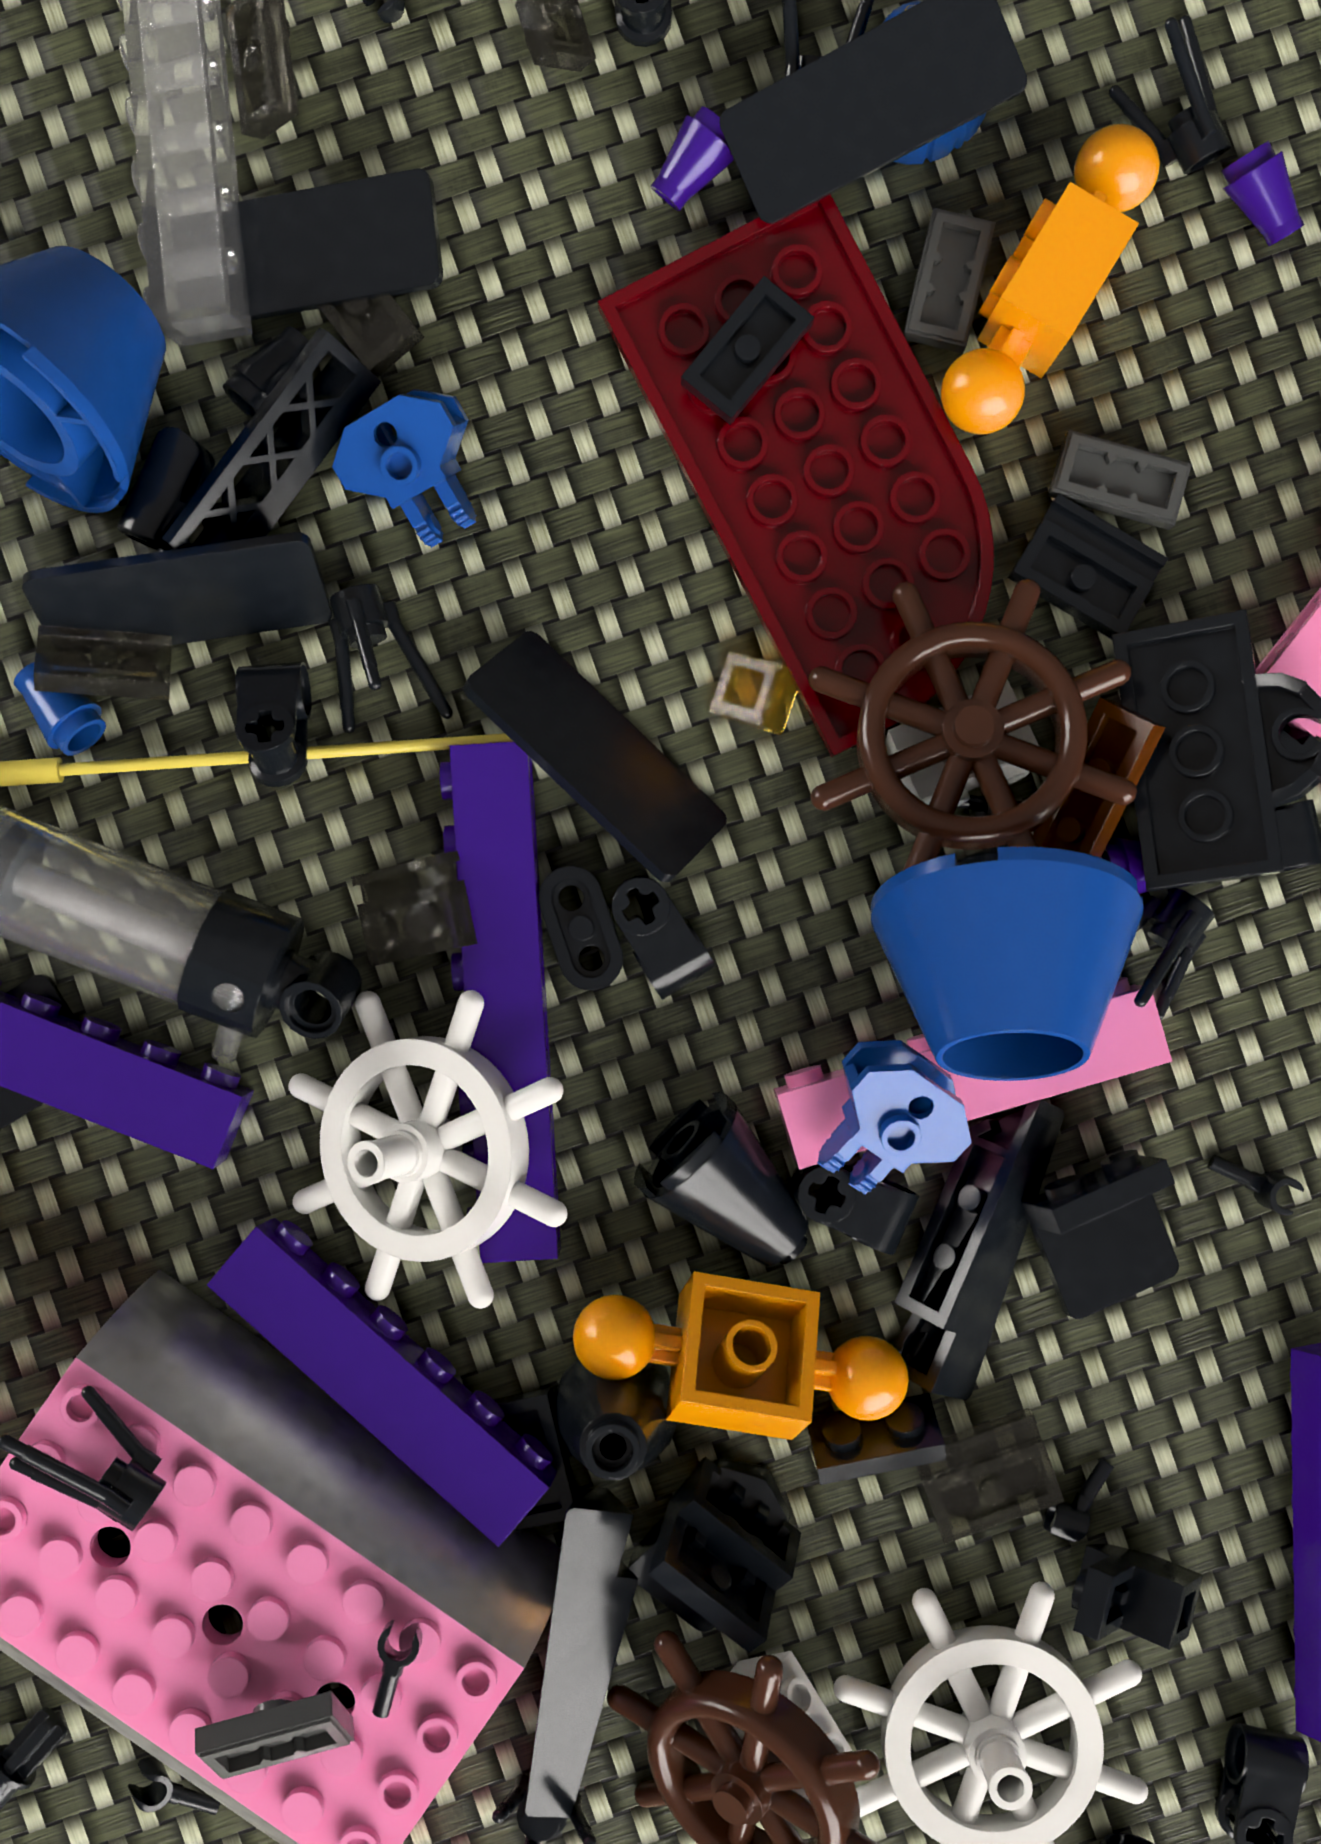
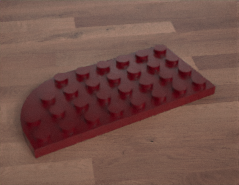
(832, 470)

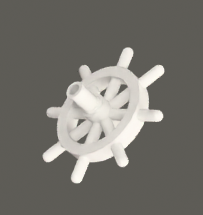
(425, 1148)
(990, 1733)

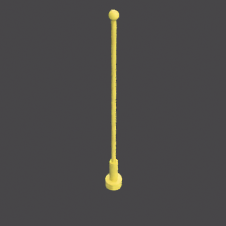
(53, 769)

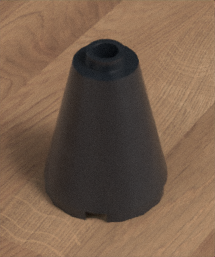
(724, 1183)

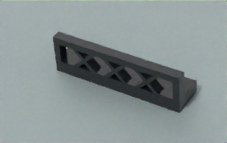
(285, 457)

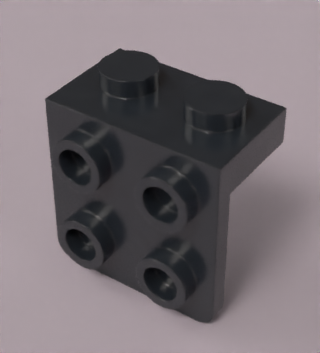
(1104, 1232)

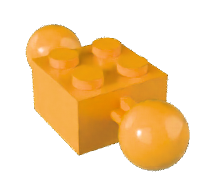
(1052, 278)
(742, 1356)

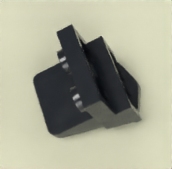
(721, 1550)

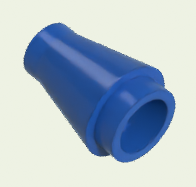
(65, 719)

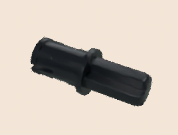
(28, 1751)

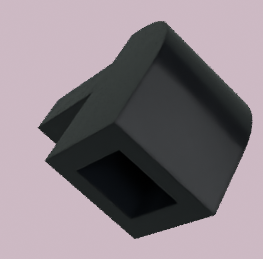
(1134, 1594)

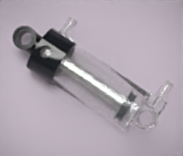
(167, 935)

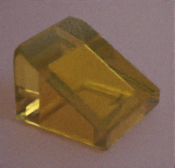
(754, 693)

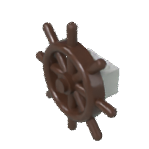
(972, 737)
(766, 1753)

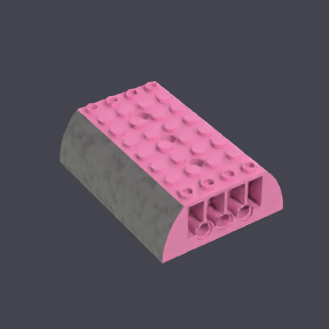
(295, 1526)

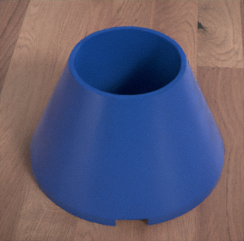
(75, 375)
(1009, 956)

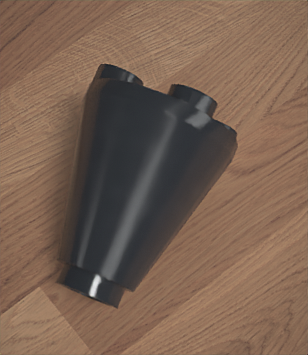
(613, 1423)

